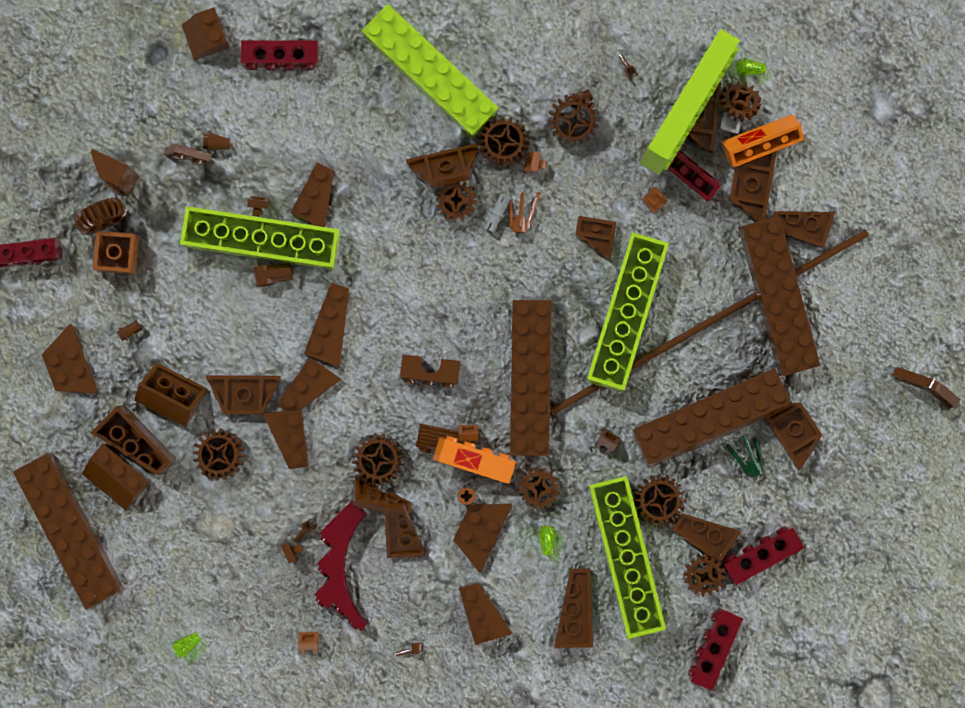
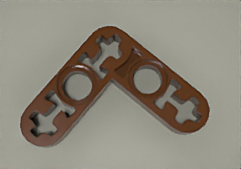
(934, 387)

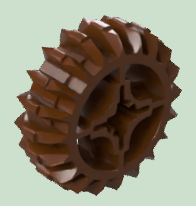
(576, 110)
(508, 125)
(100, 215)
(224, 447)
(374, 476)
(656, 491)

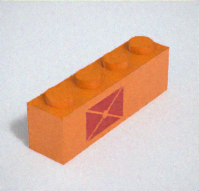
(762, 140)
(474, 460)

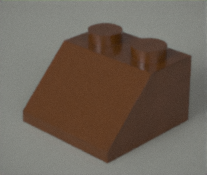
(205, 34)

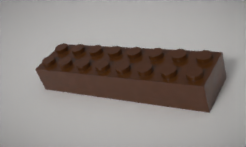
(779, 296)
(530, 378)
(711, 418)
(68, 530)

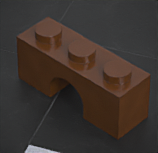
(446, 374)

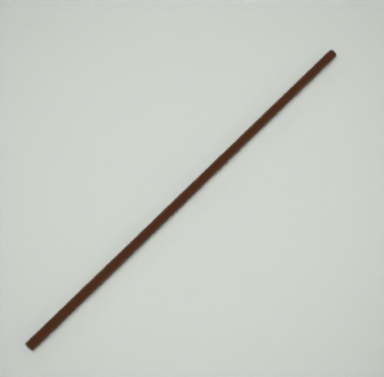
(712, 320)

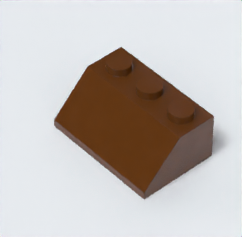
(115, 174)
(170, 394)
(115, 476)

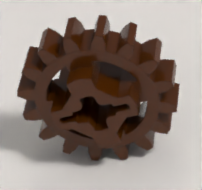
(740, 101)
(465, 201)
(548, 490)
(710, 579)

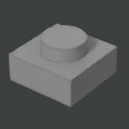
(729, 126)

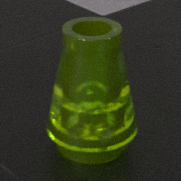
(750, 67)
(547, 539)
(186, 644)

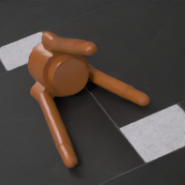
(520, 224)

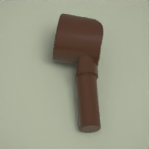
(628, 69)
(305, 529)
(417, 647)

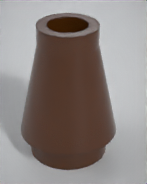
(215, 142)

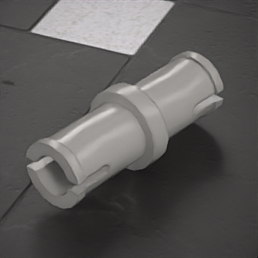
(497, 213)

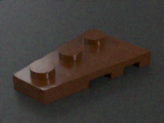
(806, 226)
(307, 386)
(400, 533)
(705, 535)

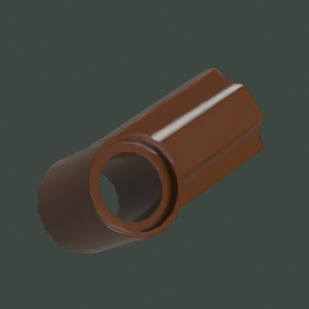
(267, 275)

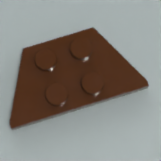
(704, 129)
(445, 166)
(752, 186)
(68, 364)
(243, 392)
(795, 433)
(480, 530)

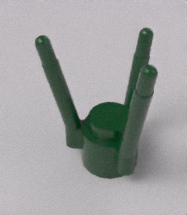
(755, 465)

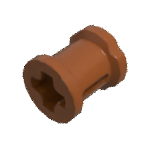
(462, 500)

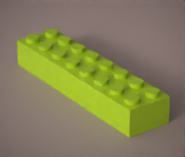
(429, 71)
(691, 102)
(260, 238)
(627, 312)
(626, 557)

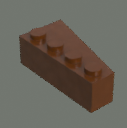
(134, 440)

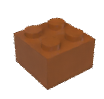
(115, 253)

